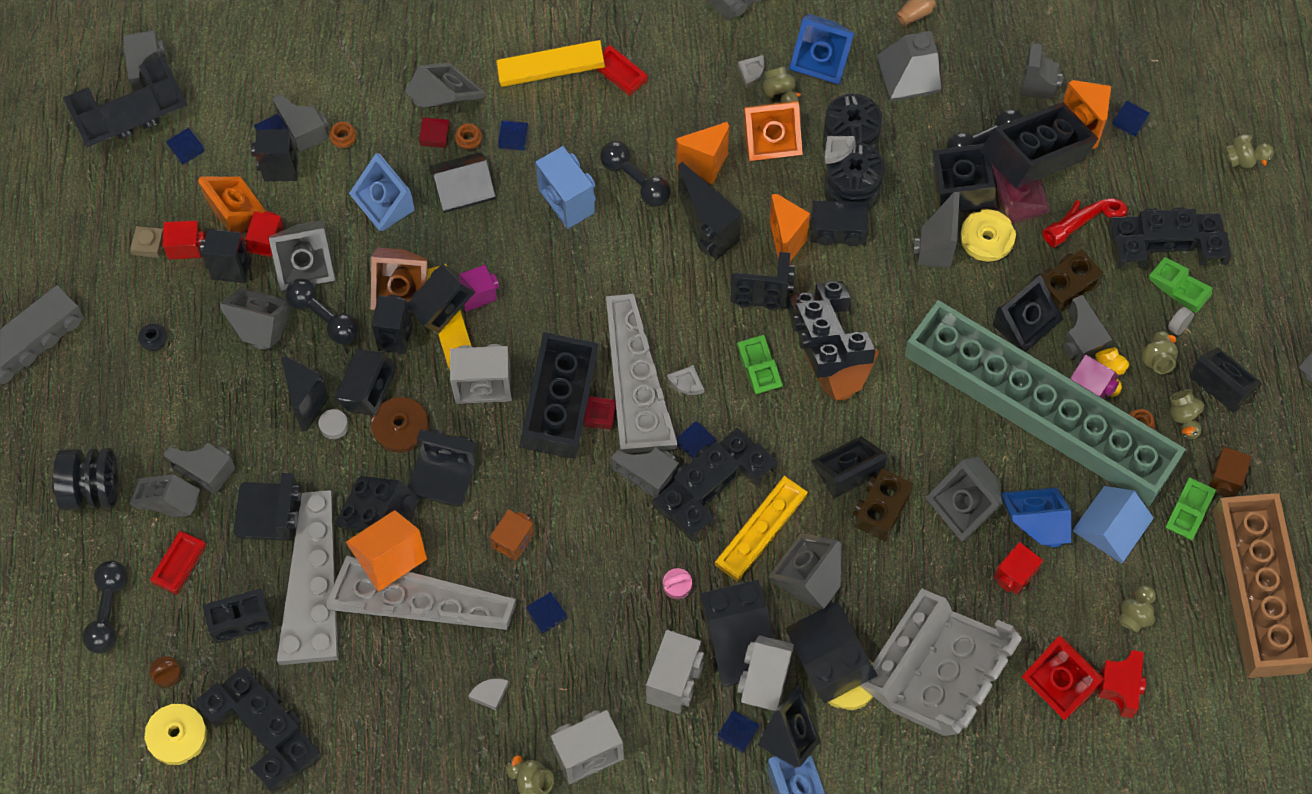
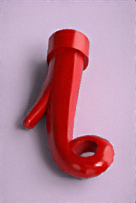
(1059, 231)

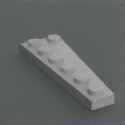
(638, 395)
(418, 599)
(307, 624)

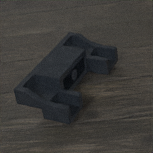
(122, 114)
(1168, 232)
(821, 332)
(707, 476)
(261, 713)

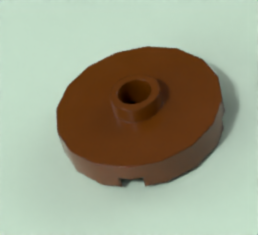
(403, 437)

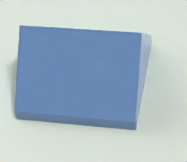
(382, 194)
(1114, 522)
(791, 780)

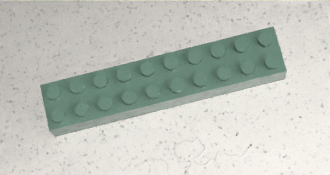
(1044, 402)

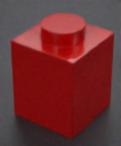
(259, 230)
(182, 239)
(1017, 569)

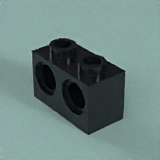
(392, 324)
(237, 616)

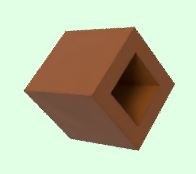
(512, 534)

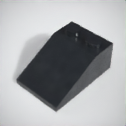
(711, 216)
(732, 621)
(831, 652)

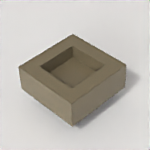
(147, 242)

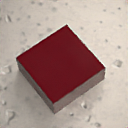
(434, 132)
(600, 413)

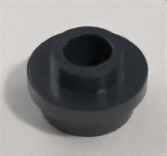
(154, 343)

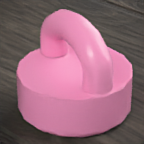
(677, 583)

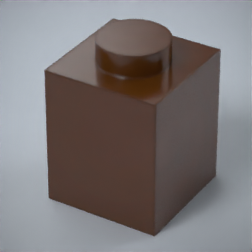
(1229, 472)

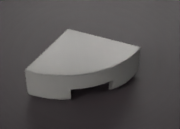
(751, 70)
(838, 148)
(686, 381)
(489, 692)

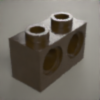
(1071, 283)
(887, 506)

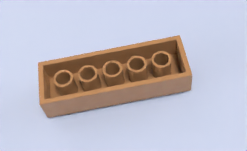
(1263, 585)

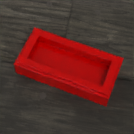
(622, 71)
(178, 562)

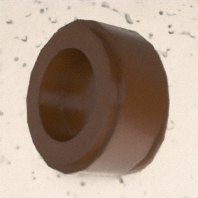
(165, 672)

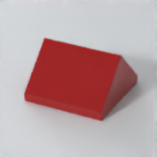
(1063, 678)

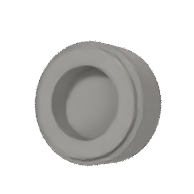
(1180, 321)
(333, 424)

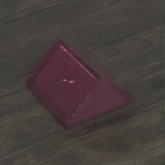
(1022, 202)

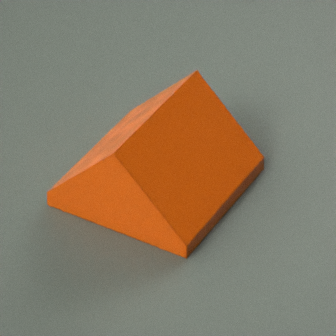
(1089, 104)
(772, 131)
(704, 151)
(230, 201)
(788, 225)
(388, 549)

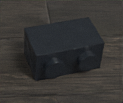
(275, 155)
(839, 222)
(225, 255)
(440, 298)
(365, 382)

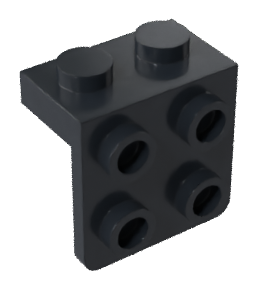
(764, 290)
(443, 467)
(373, 500)
(267, 509)

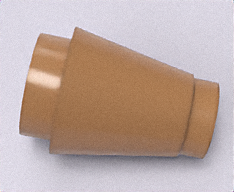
(915, 10)

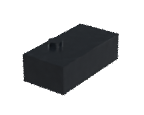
(1038, 144)
(559, 395)

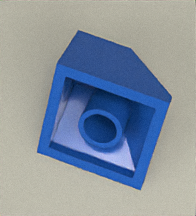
(821, 49)
(1040, 514)

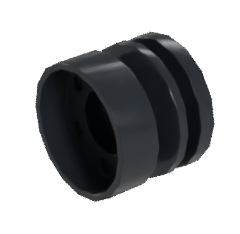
(855, 117)
(856, 176)
(85, 480)

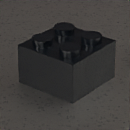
(966, 172)

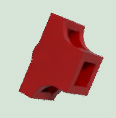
(1123, 683)

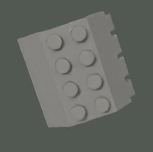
(940, 665)

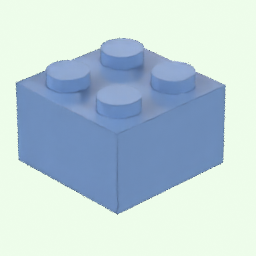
(565, 186)

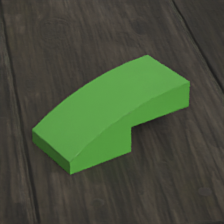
(1181, 287)
(759, 364)
(1190, 509)

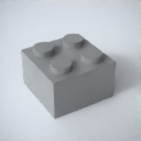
(480, 374)
(673, 672)
(766, 673)
(587, 746)

